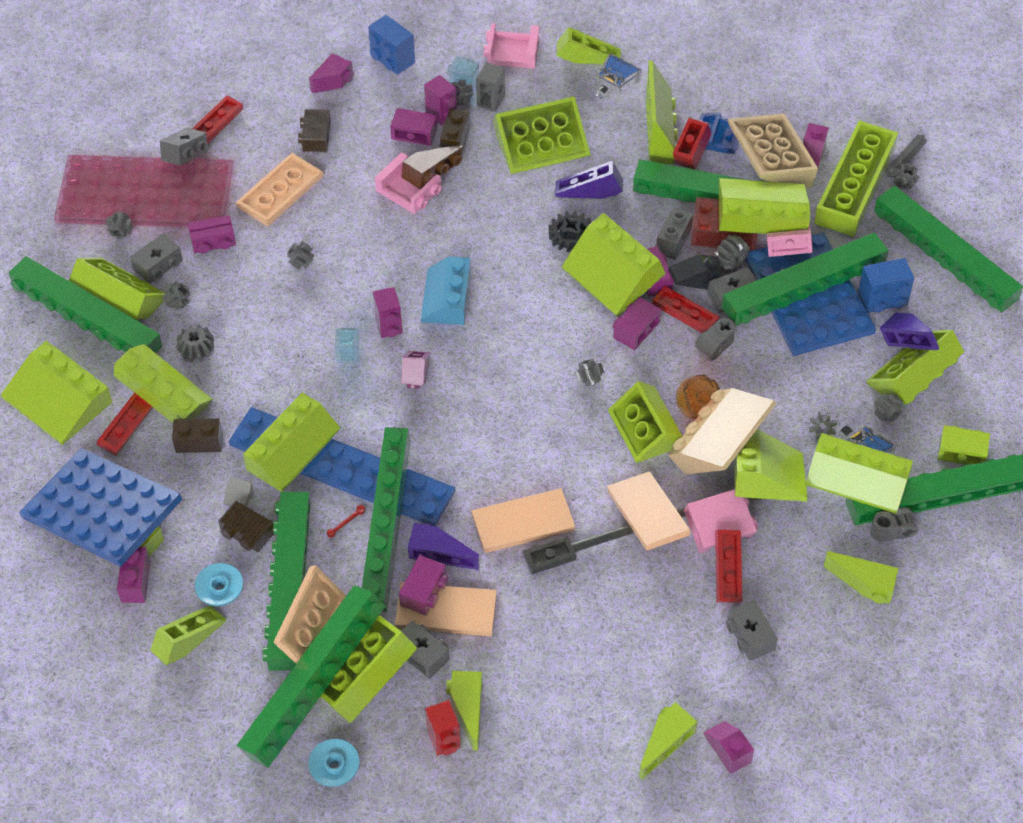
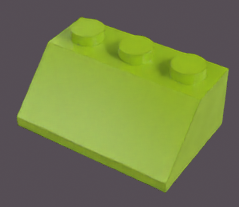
(644, 422)

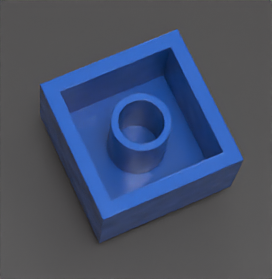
(391, 44)
(886, 285)

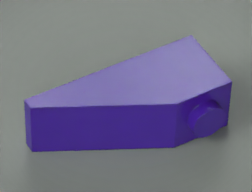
(592, 183)
(908, 332)
(441, 547)

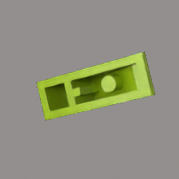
(583, 48)
(866, 577)
(185, 634)
(466, 696)
(670, 732)

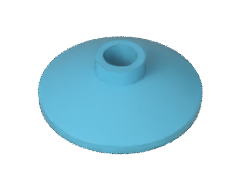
(216, 576)
(332, 752)

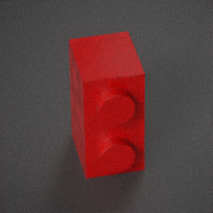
(692, 143)
(443, 728)

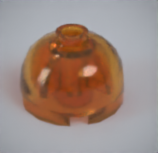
(695, 394)

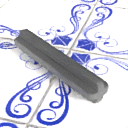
(907, 154)

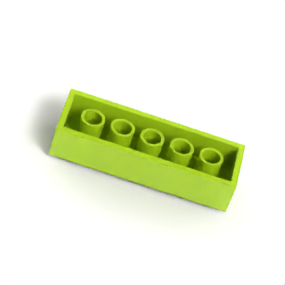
(856, 178)

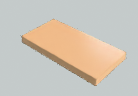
(279, 189)
(648, 511)
(523, 520)
(456, 612)
(308, 613)

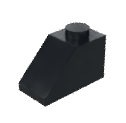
(695, 271)

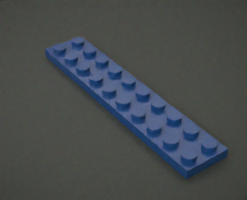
(355, 471)

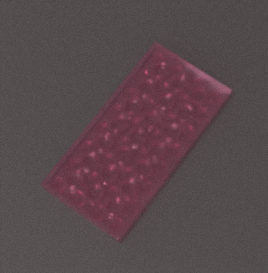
(143, 188)

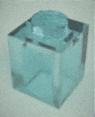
(463, 70)
(347, 344)

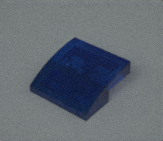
(722, 136)

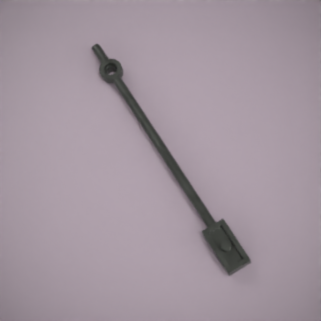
(563, 551)

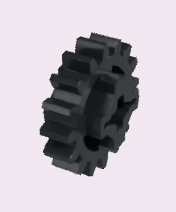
(570, 230)

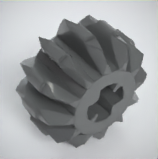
(731, 253)
(195, 343)

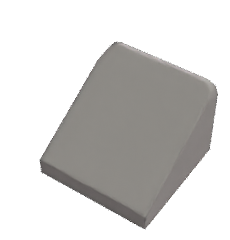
(238, 490)

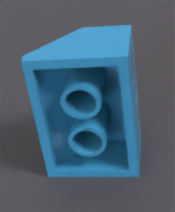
(447, 291)

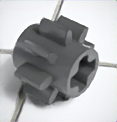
(463, 92)
(905, 175)
(119, 225)
(300, 255)
(176, 295)
(589, 372)
(888, 407)
(822, 419)

